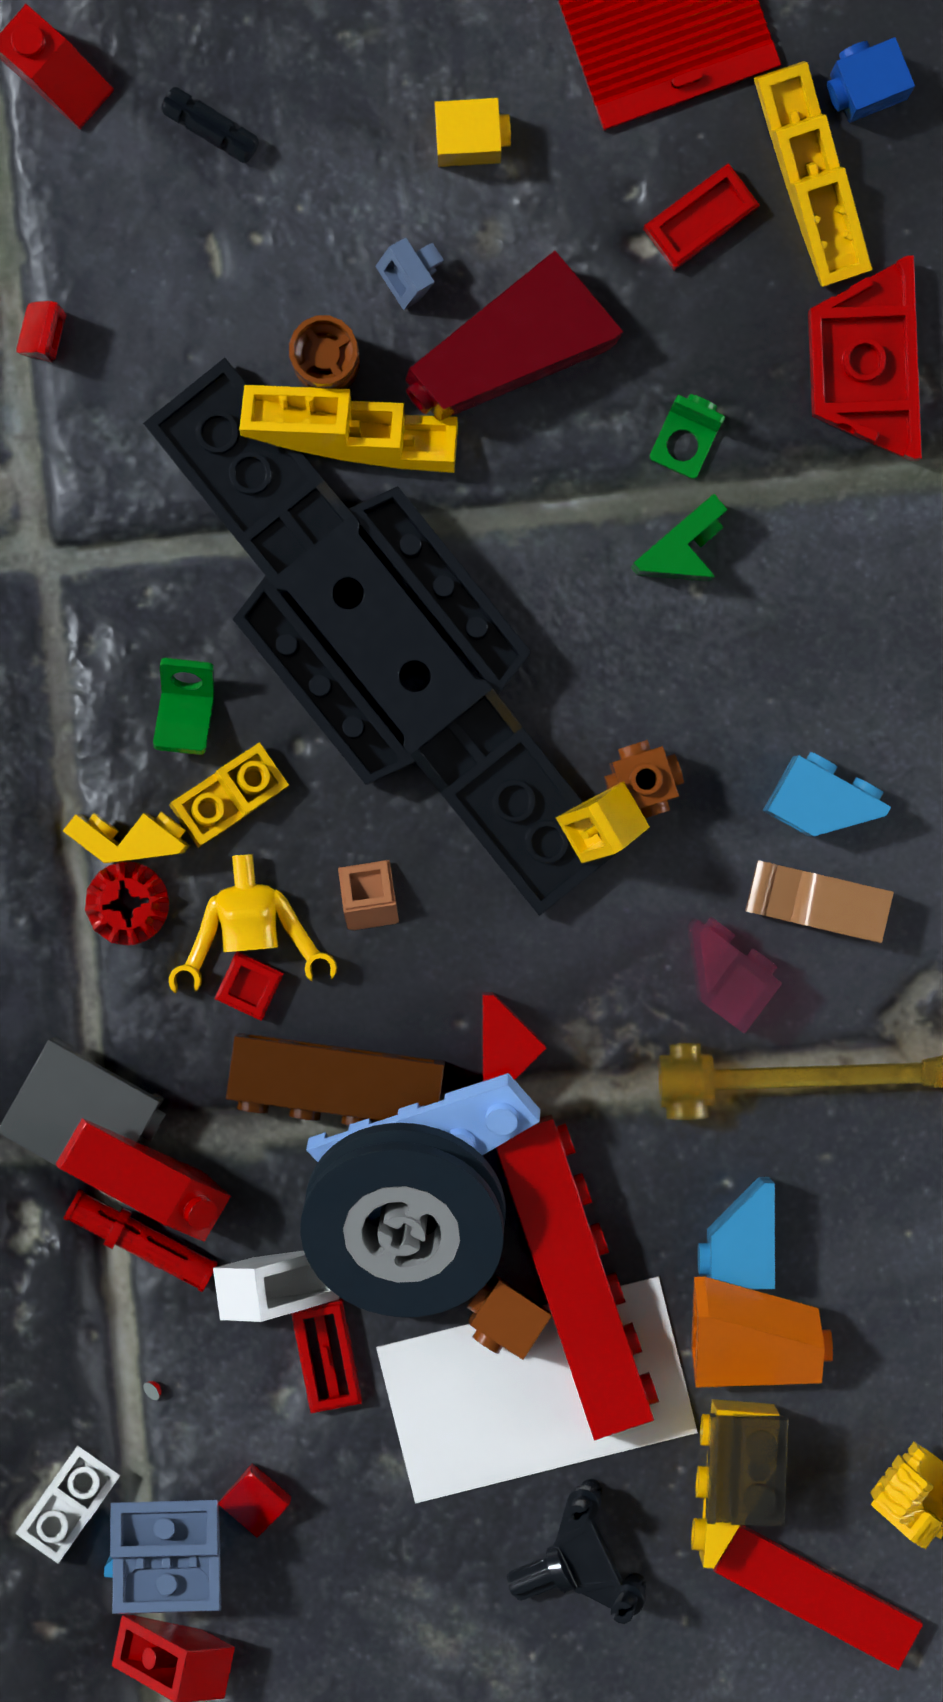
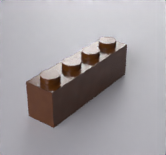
(328, 1079)

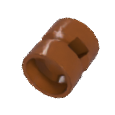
(324, 353)

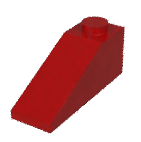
(144, 1179)

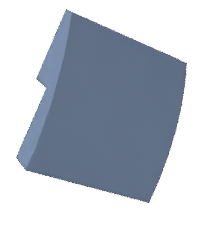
(165, 1556)

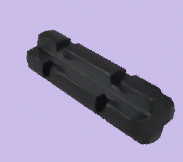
(209, 125)

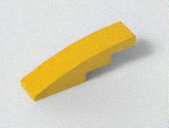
(813, 174)
(346, 430)

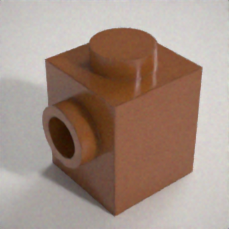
(506, 1318)

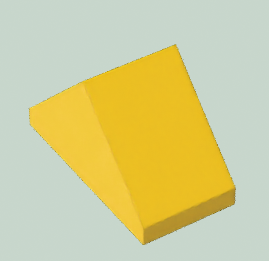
(603, 823)

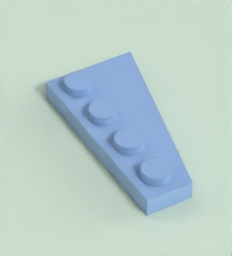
(477, 1114)

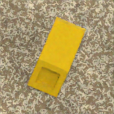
(146, 839)

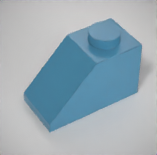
(743, 1240)

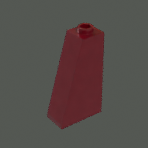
(516, 339)

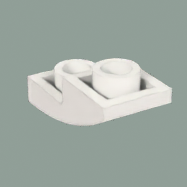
(67, 1504)

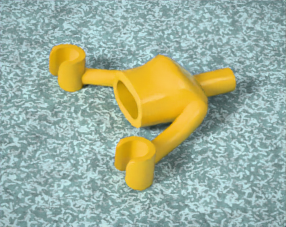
(248, 923)

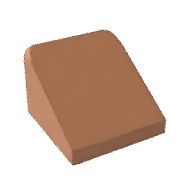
(368, 895)

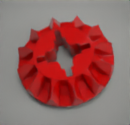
(140, 882)

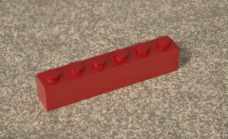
(574, 1279)

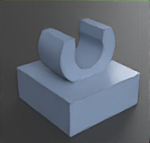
(409, 271)

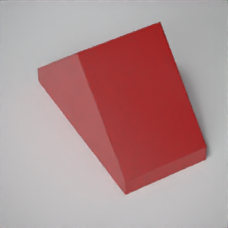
(507, 1041)

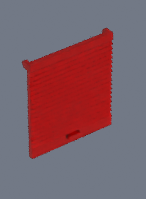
(644, 46)

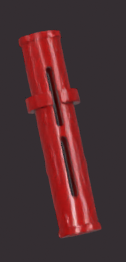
(140, 1240)

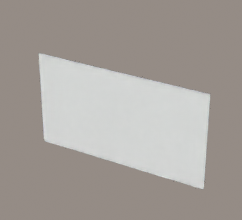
(494, 1418)

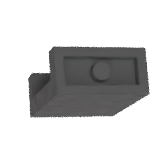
(72, 1087)

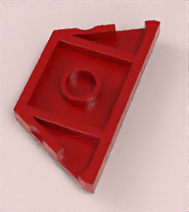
(869, 361)

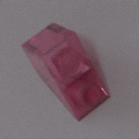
(726, 978)

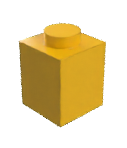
(470, 132)

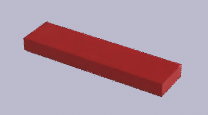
(819, 1596)

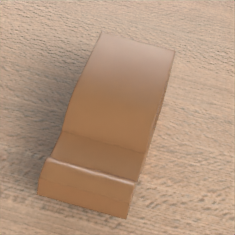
(819, 901)

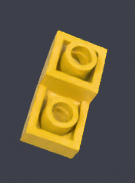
(229, 795)

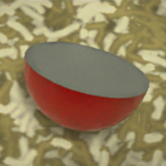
(152, 1390)

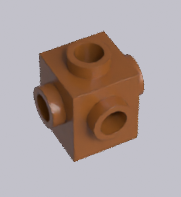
(664, 767)

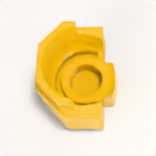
(913, 1495)

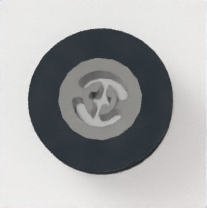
(411, 1175)

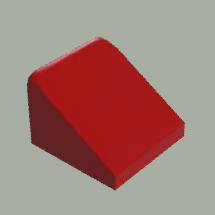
(41, 330)
(255, 1500)

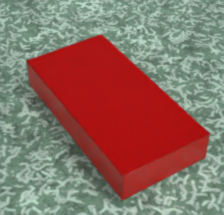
(701, 216)

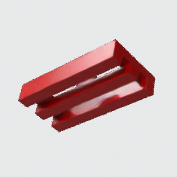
(335, 1399)

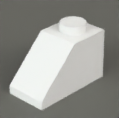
(268, 1287)

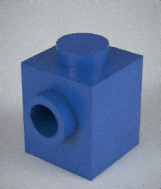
(869, 79)

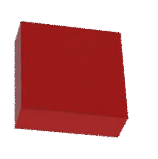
(249, 985)

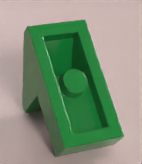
(672, 554)

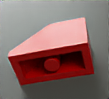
(52, 67)
(173, 1659)

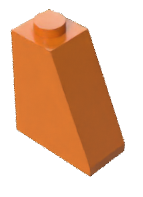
(754, 1338)

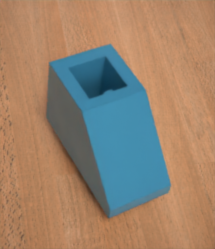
(820, 802)

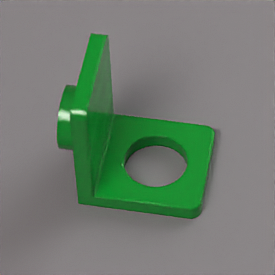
(696, 417)
(184, 707)

